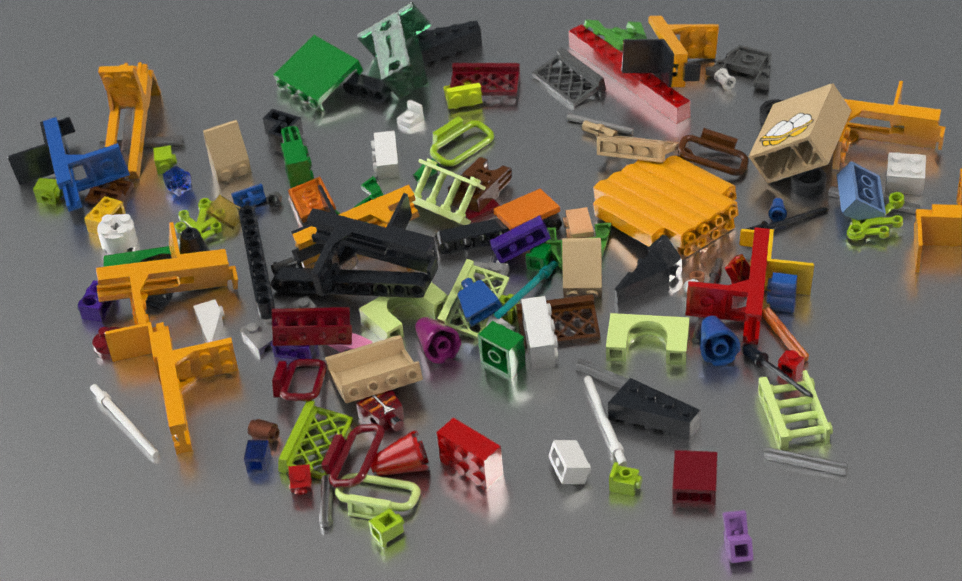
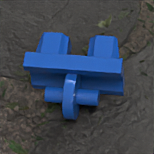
(249, 196)

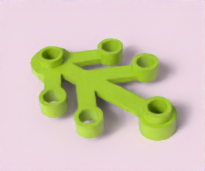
(203, 205)
(858, 231)

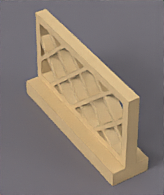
(635, 148)

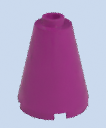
(437, 340)

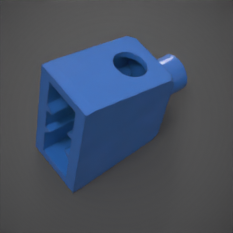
(477, 301)

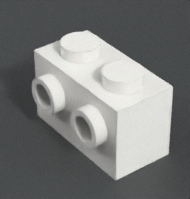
(569, 462)

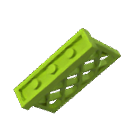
(300, 432)

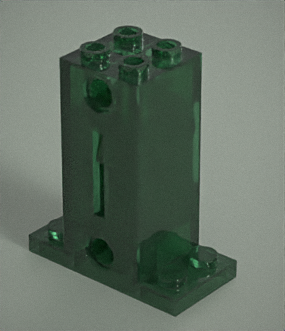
(398, 49)

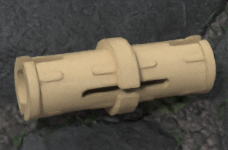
(598, 129)

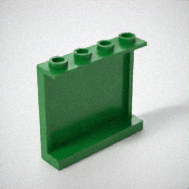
(316, 71)

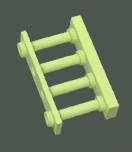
(445, 210)
(778, 421)

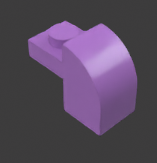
(736, 537)

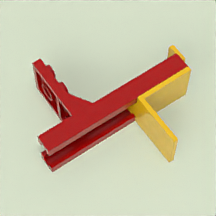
(717, 299)

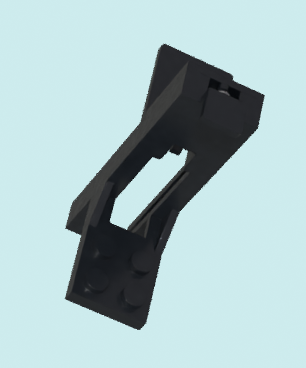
(349, 237)

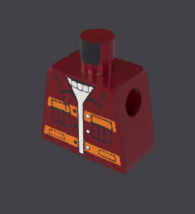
(382, 410)

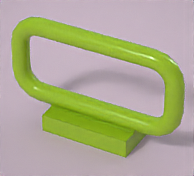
(453, 130)

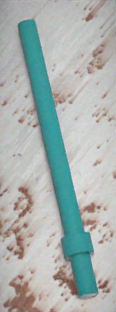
(543, 273)

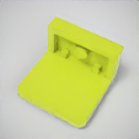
(463, 95)

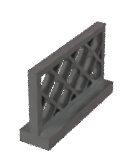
(578, 70)

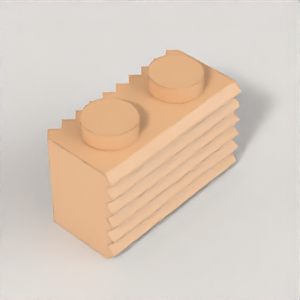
(578, 223)

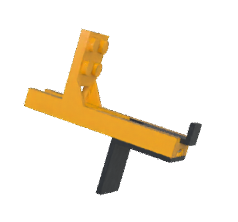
(668, 54)
(376, 209)

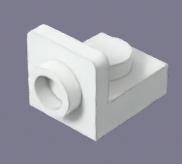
(411, 116)

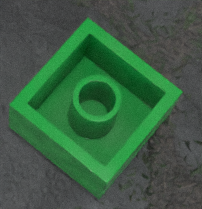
(501, 349)

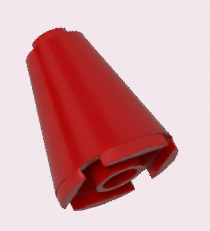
(401, 457)

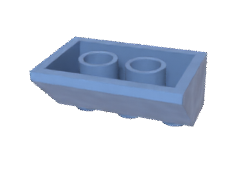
(860, 192)

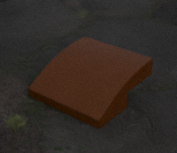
(115, 189)

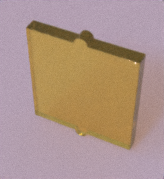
(225, 211)

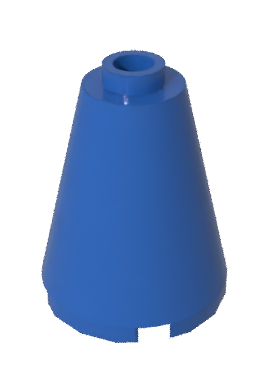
(718, 342)

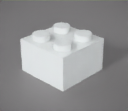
(905, 173)

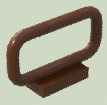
(717, 142)

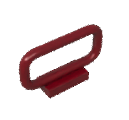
(283, 377)
(340, 449)

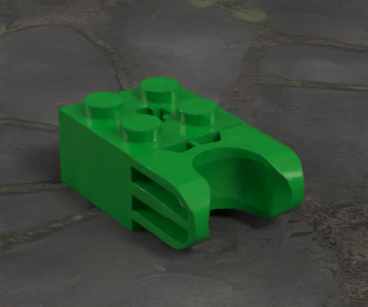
(295, 157)

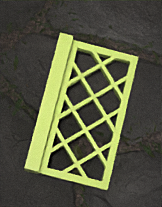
(452, 303)

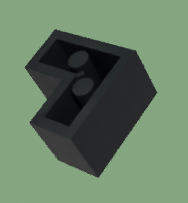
(274, 122)

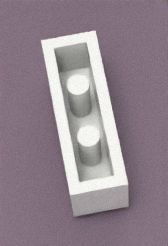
(385, 155)

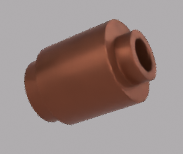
(263, 430)

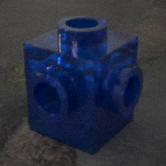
(177, 180)

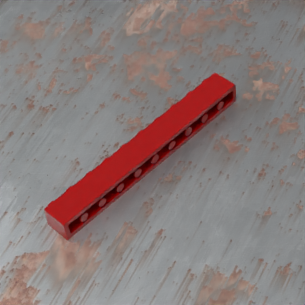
(644, 85)

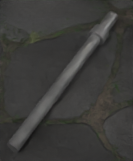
(715, 274)

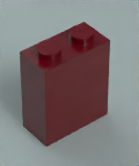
(694, 477)

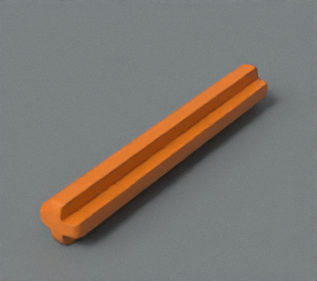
(783, 333)

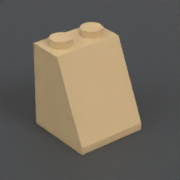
(582, 267)

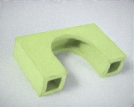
(380, 321)
(626, 327)

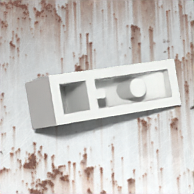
(210, 320)

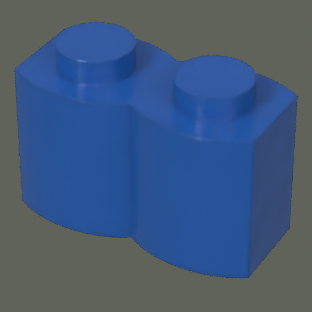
(782, 292)

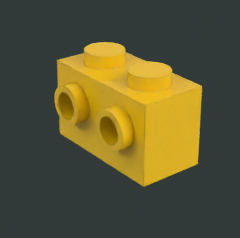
(104, 207)

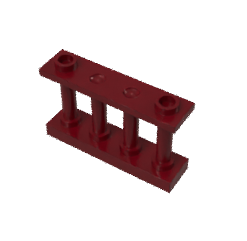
(311, 326)

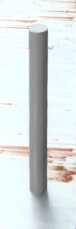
(621, 129)

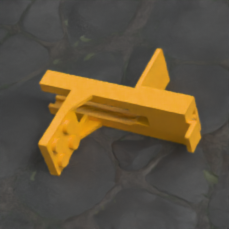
(908, 126)
(164, 276)

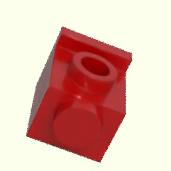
(792, 361)

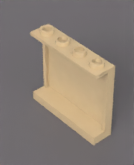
(372, 369)

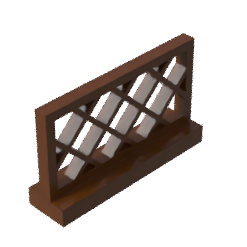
(569, 306)

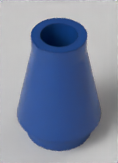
(777, 211)

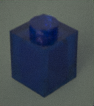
(257, 456)

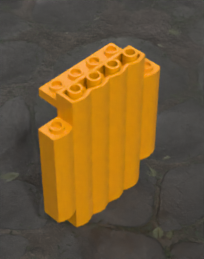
(667, 200)

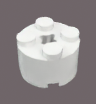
(117, 233)

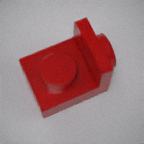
(300, 479)

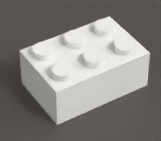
(539, 332)

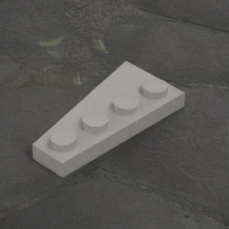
(260, 331)

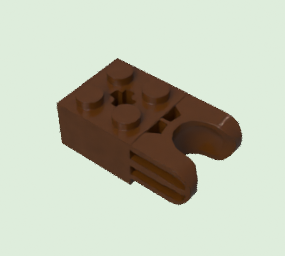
(493, 180)

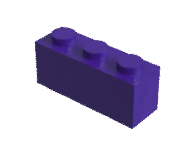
(520, 239)

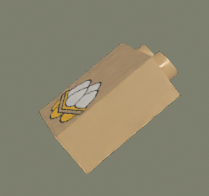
(800, 133)

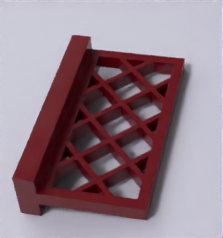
(488, 72)

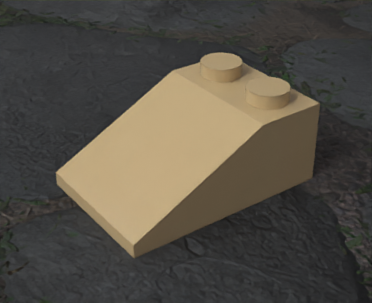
(226, 151)

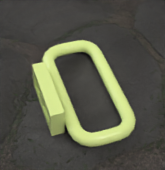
(371, 507)

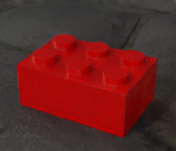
(470, 453)

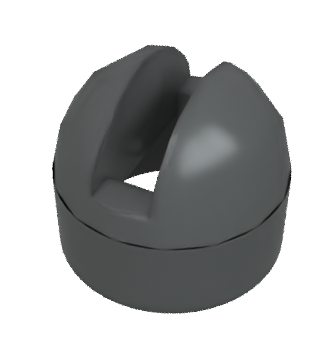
(271, 199)

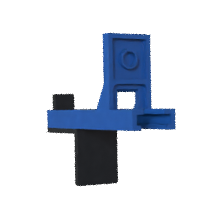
(54, 158)

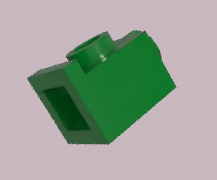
(539, 257)

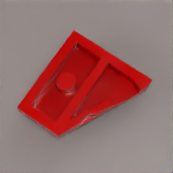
(738, 269)

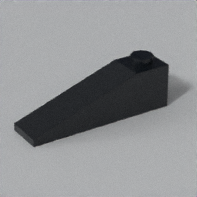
(653, 271)

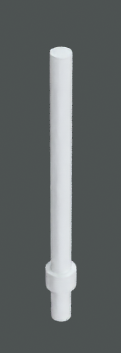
(105, 399)
(616, 447)

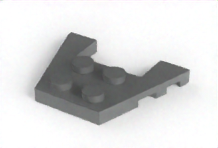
(746, 60)

